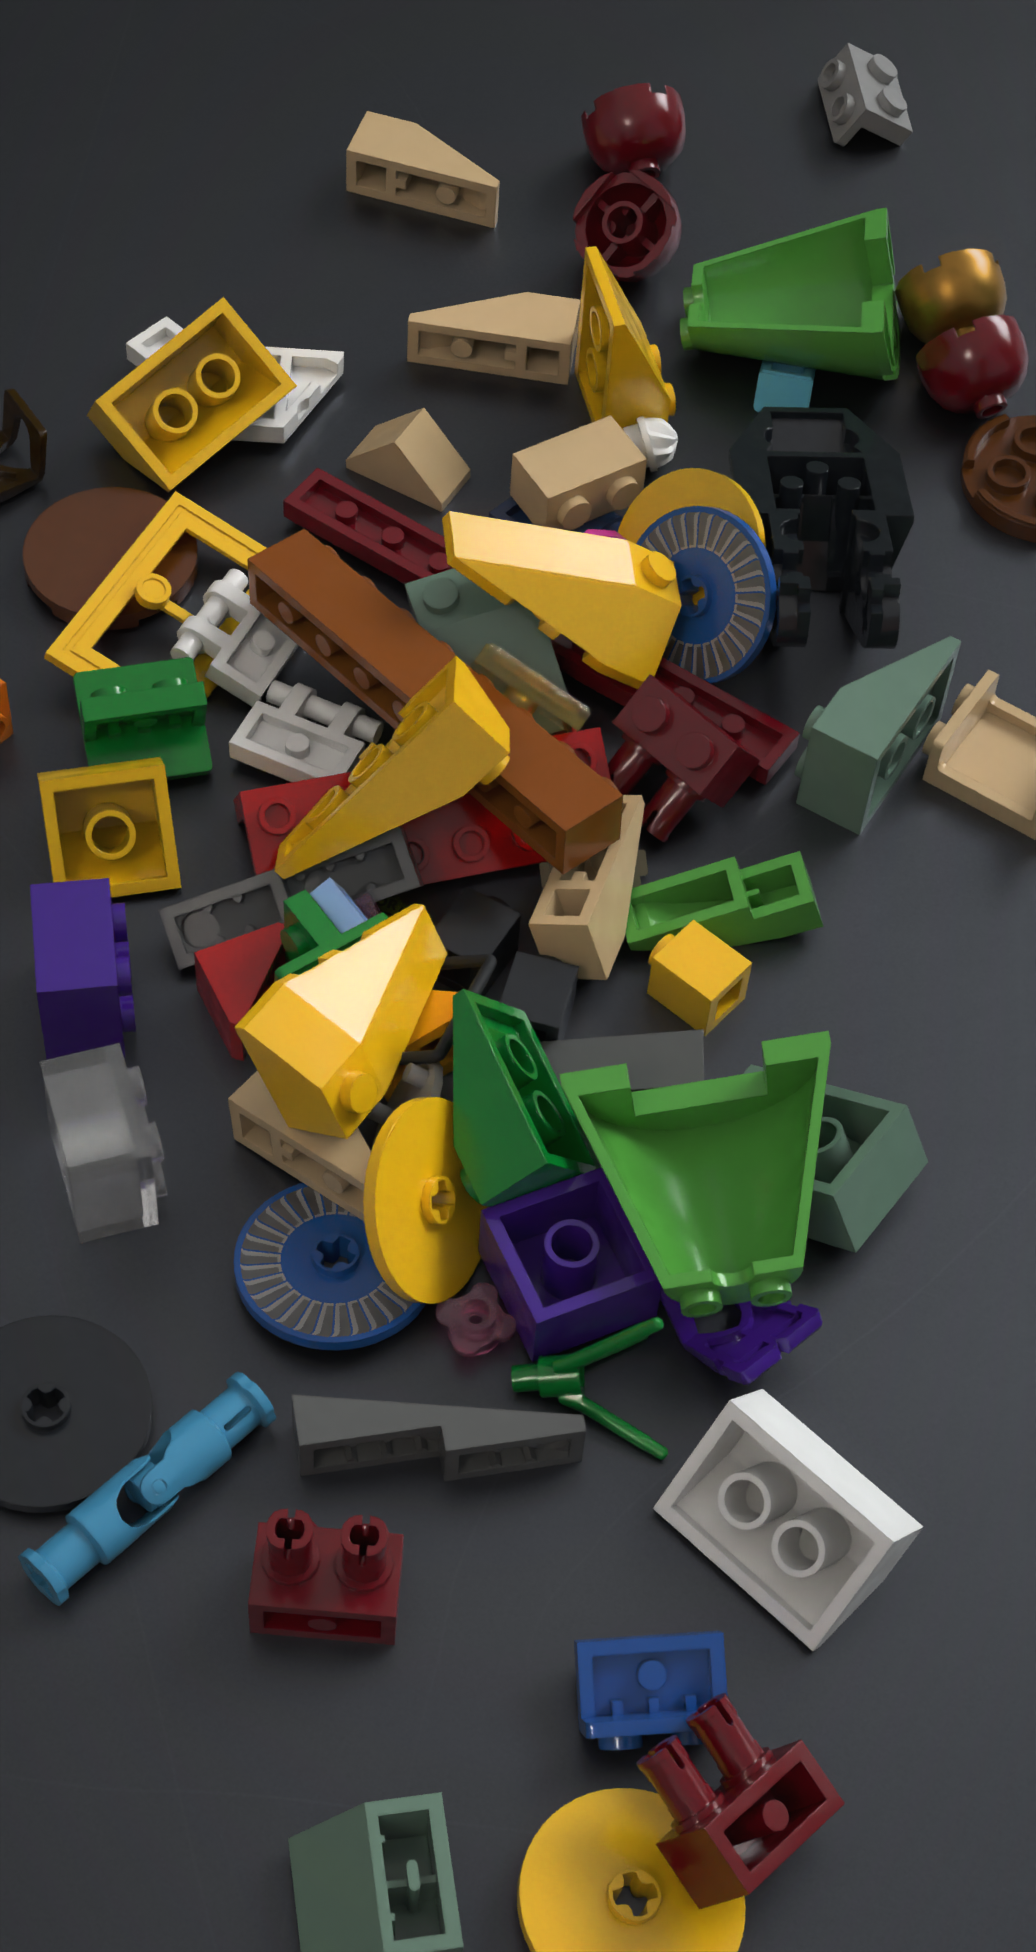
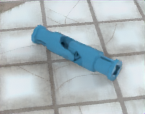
(180, 1459)

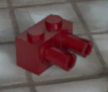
(697, 754)
(326, 1579)
(756, 1818)

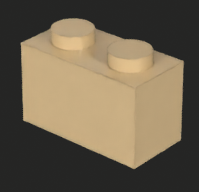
(578, 475)

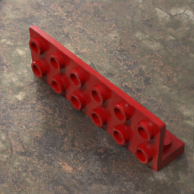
(446, 842)

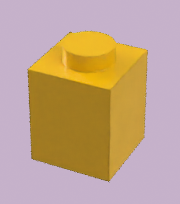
(698, 976)

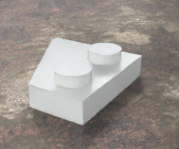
(314, 375)

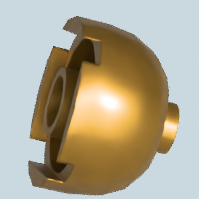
(952, 294)

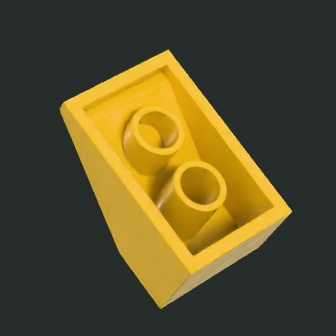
(613, 356)

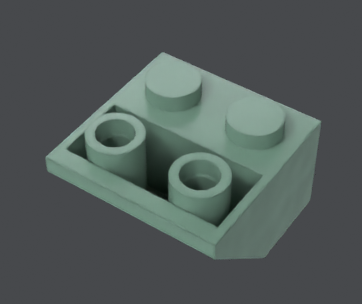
(377, 1880)

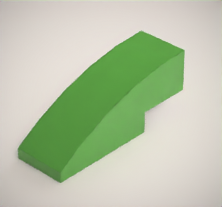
(728, 901)

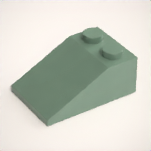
(469, 617)
(872, 735)
(862, 1165)

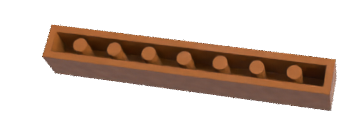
(388, 657)

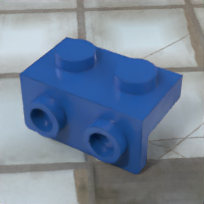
(646, 1685)

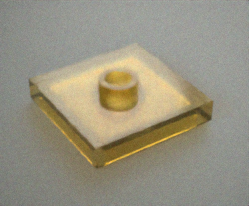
(529, 689)

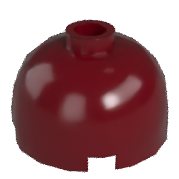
(635, 129)
(630, 223)
(977, 368)

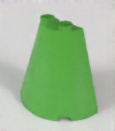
(803, 300)
(714, 1170)

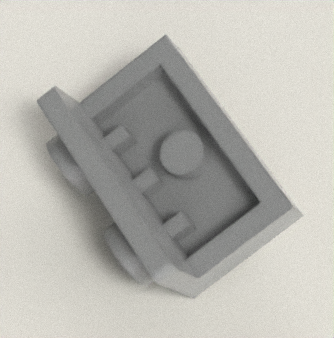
(863, 93)

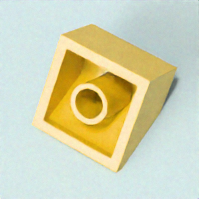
(111, 825)

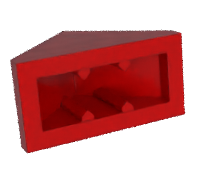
(235, 977)

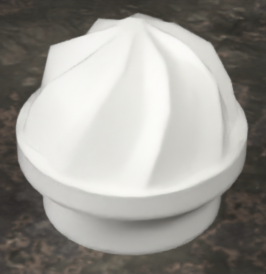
(654, 439)

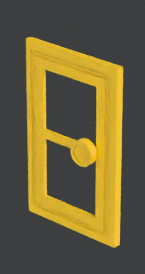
(135, 576)

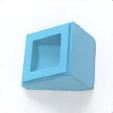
(783, 386)

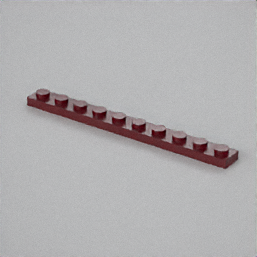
(414, 552)

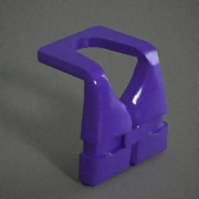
(752, 1346)

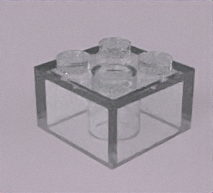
(104, 1141)

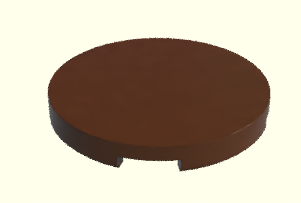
(1001, 474)
(85, 537)

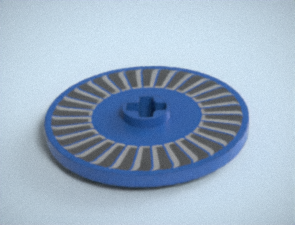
(739, 587)
(295, 1295)

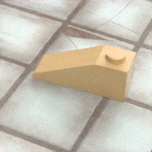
(418, 170)
(504, 336)
(587, 909)
(320, 1161)

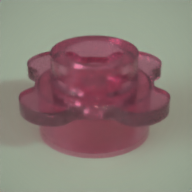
(471, 1338)

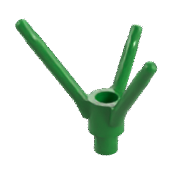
(565, 1378)

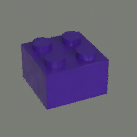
(81, 966)
(567, 1264)

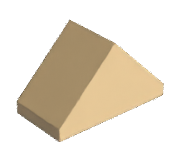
(412, 459)

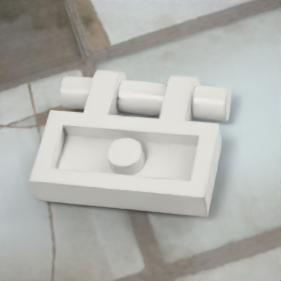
(246, 659)
(299, 749)

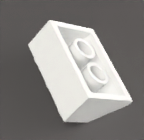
(786, 1517)

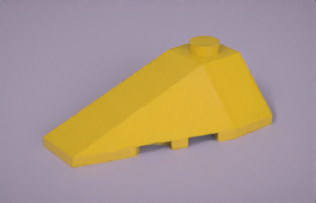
(588, 587)
(435, 756)
(340, 1029)

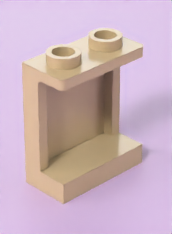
(987, 756)

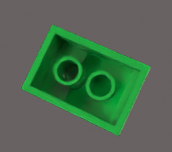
(509, 1106)

